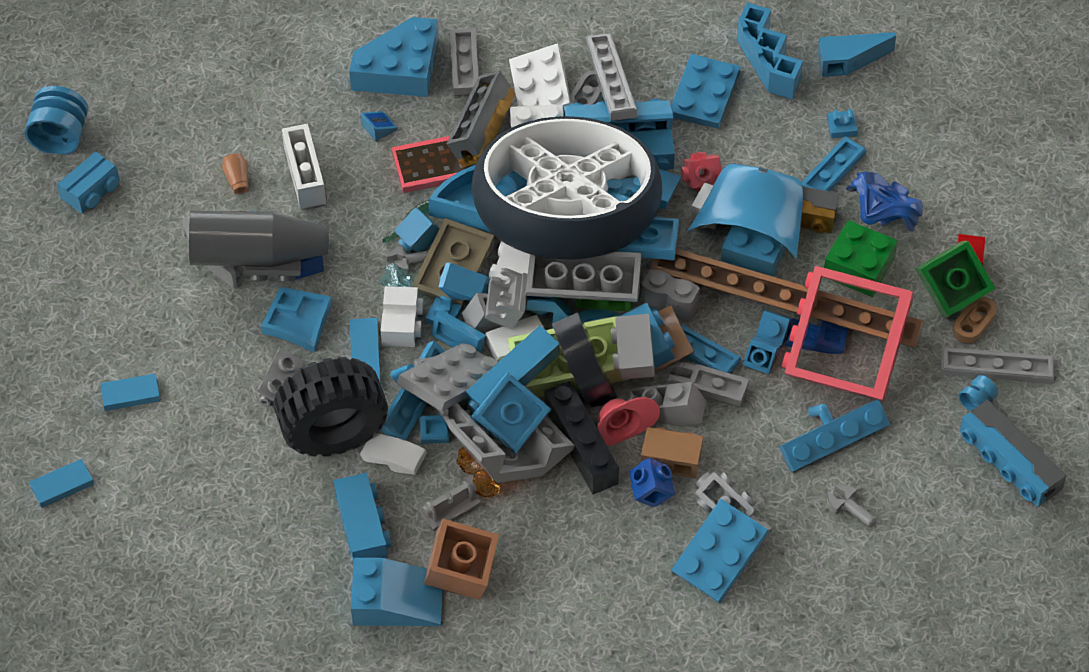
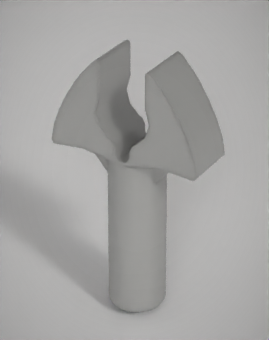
(406, 258)
(849, 504)

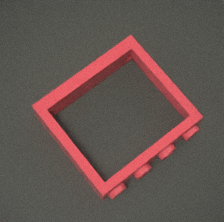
(893, 343)

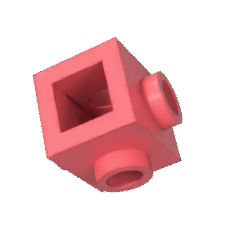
(710, 170)

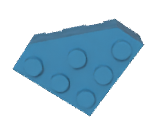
(397, 60)

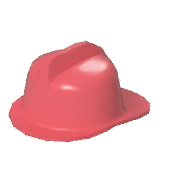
(625, 419)

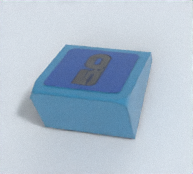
(377, 124)

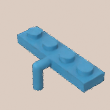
(406, 406)
(833, 433)

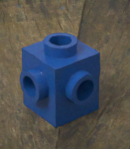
(651, 482)

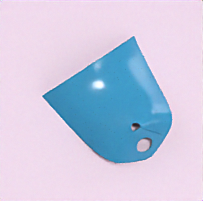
(756, 201)

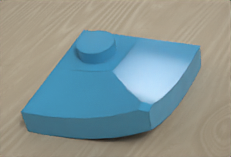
(297, 317)

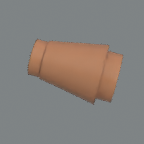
(236, 172)

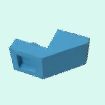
(462, 283)
(543, 305)
(768, 341)

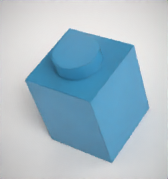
(417, 231)

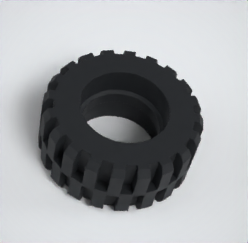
(330, 406)

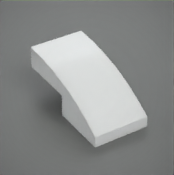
(396, 453)

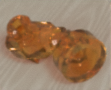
(484, 483)

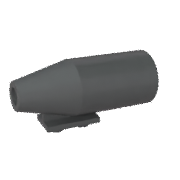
(258, 240)

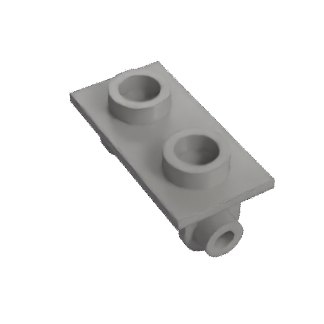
(282, 366)
(450, 504)

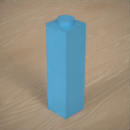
(523, 363)

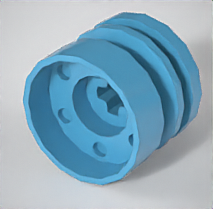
(56, 120)

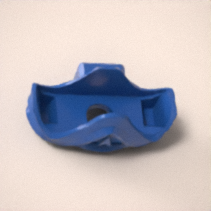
(885, 202)

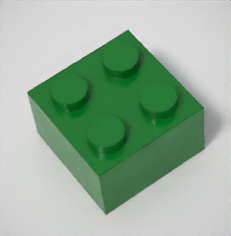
(861, 254)
(955, 278)

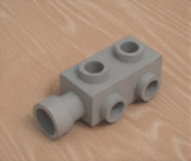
(707, 489)

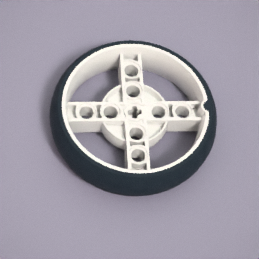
(566, 198)

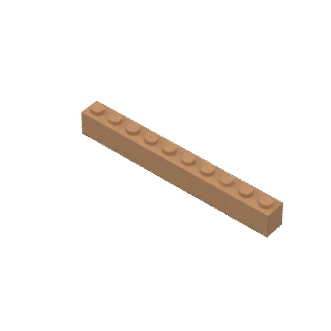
(786, 295)

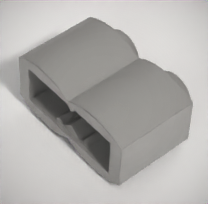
(662, 290)

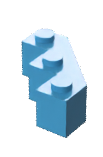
(767, 52)

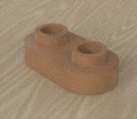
(973, 321)

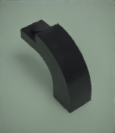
(583, 361)

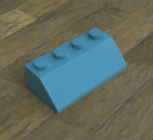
(650, 115)

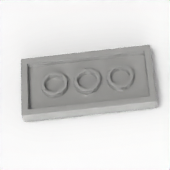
(447, 376)

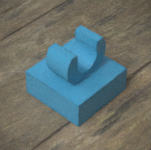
(842, 124)
(445, 304)

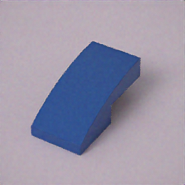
(822, 338)

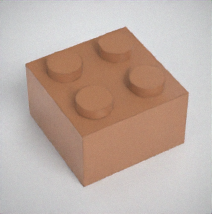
(461, 559)

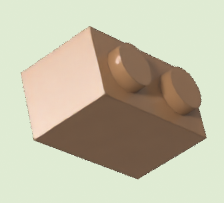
(674, 449)

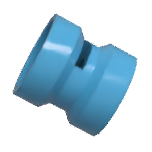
(980, 390)

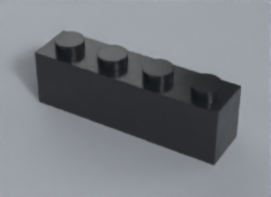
(589, 449)

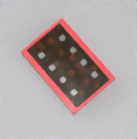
(425, 164)

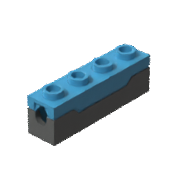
(1012, 453)

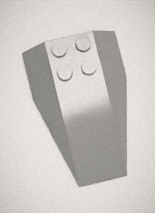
(534, 459)

